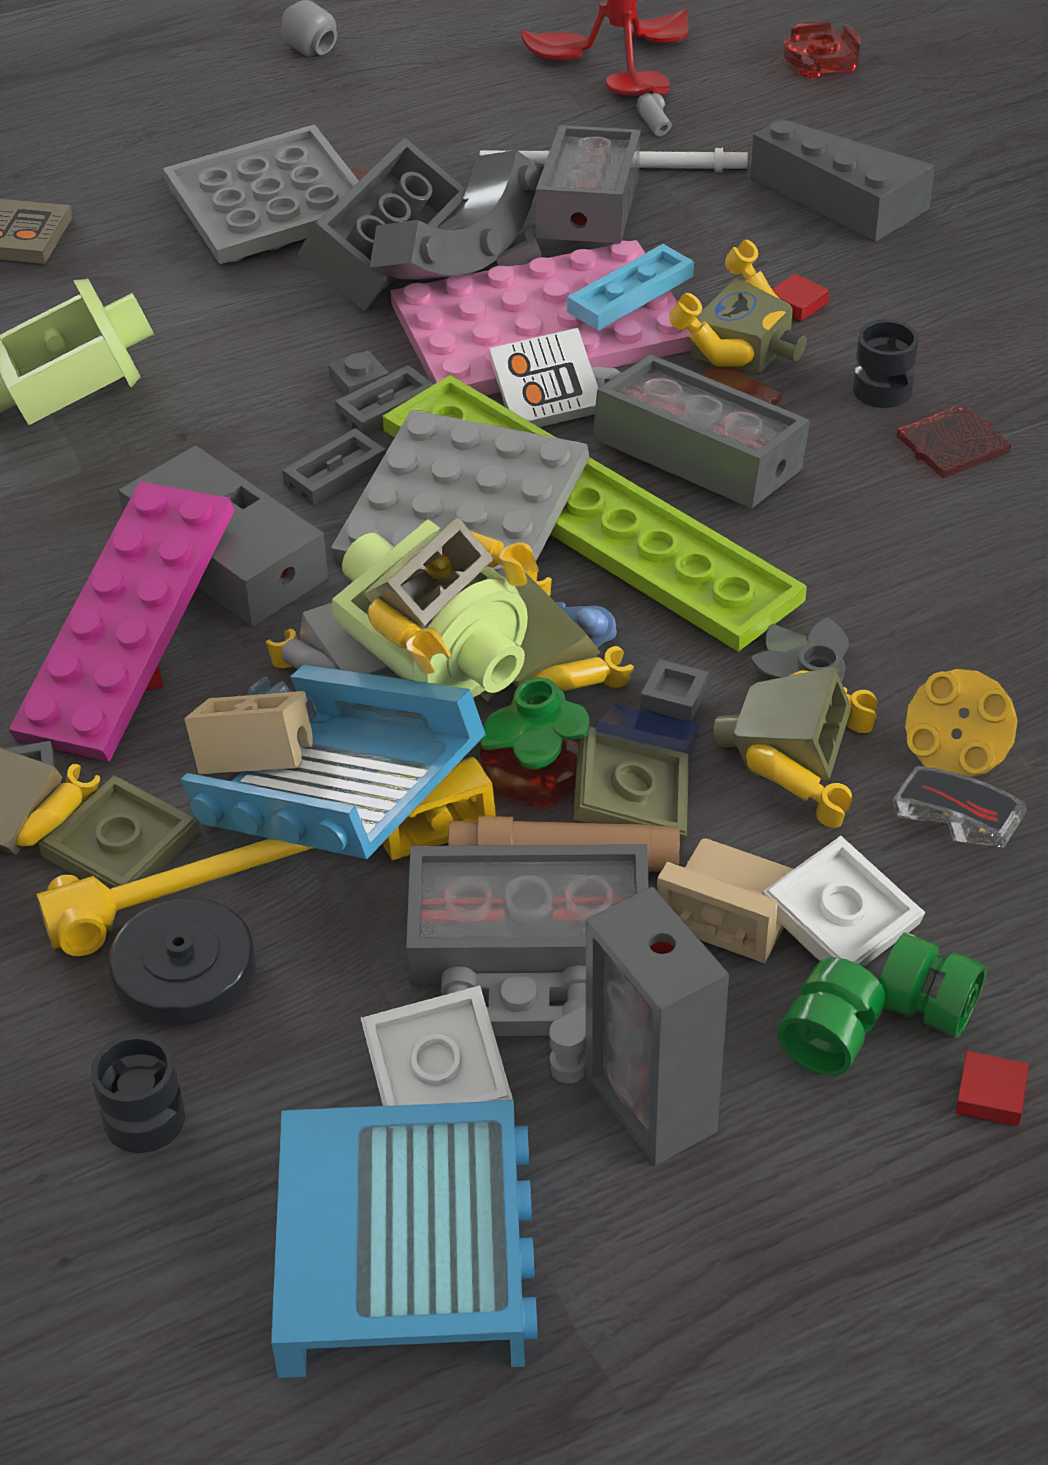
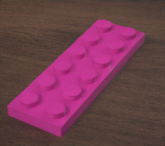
(122, 621)

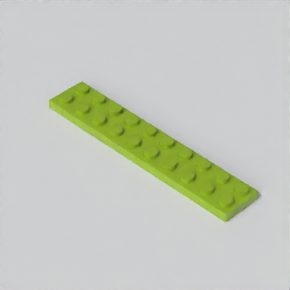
(642, 536)

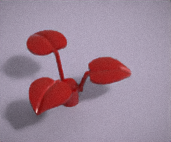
(620, 14)

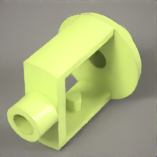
(79, 370)
(478, 626)

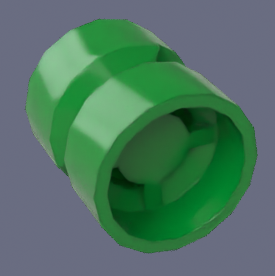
(910, 977)
(831, 1016)

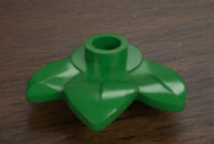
(536, 723)

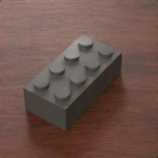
(396, 190)

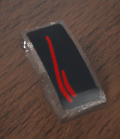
(969, 806)

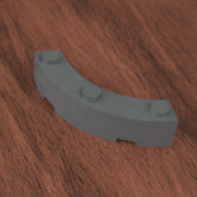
(484, 228)

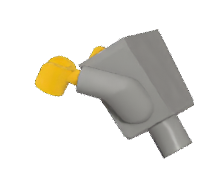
(325, 646)

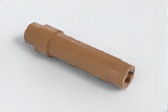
(661, 841)

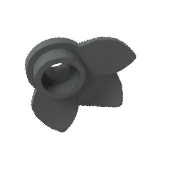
(796, 652)

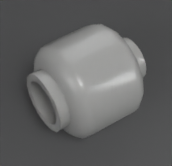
(308, 28)

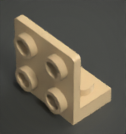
(723, 898)

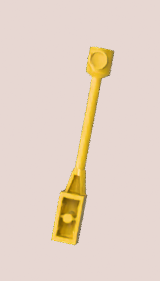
(84, 910)

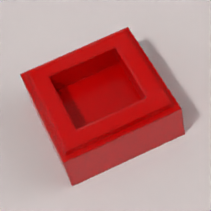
(802, 295)
(992, 1088)

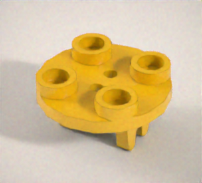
(936, 715)

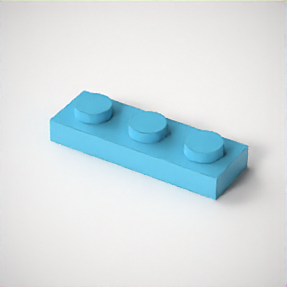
(630, 287)

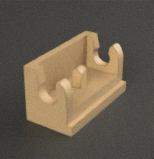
(249, 732)

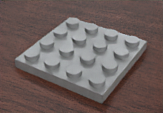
(260, 192)
(485, 474)

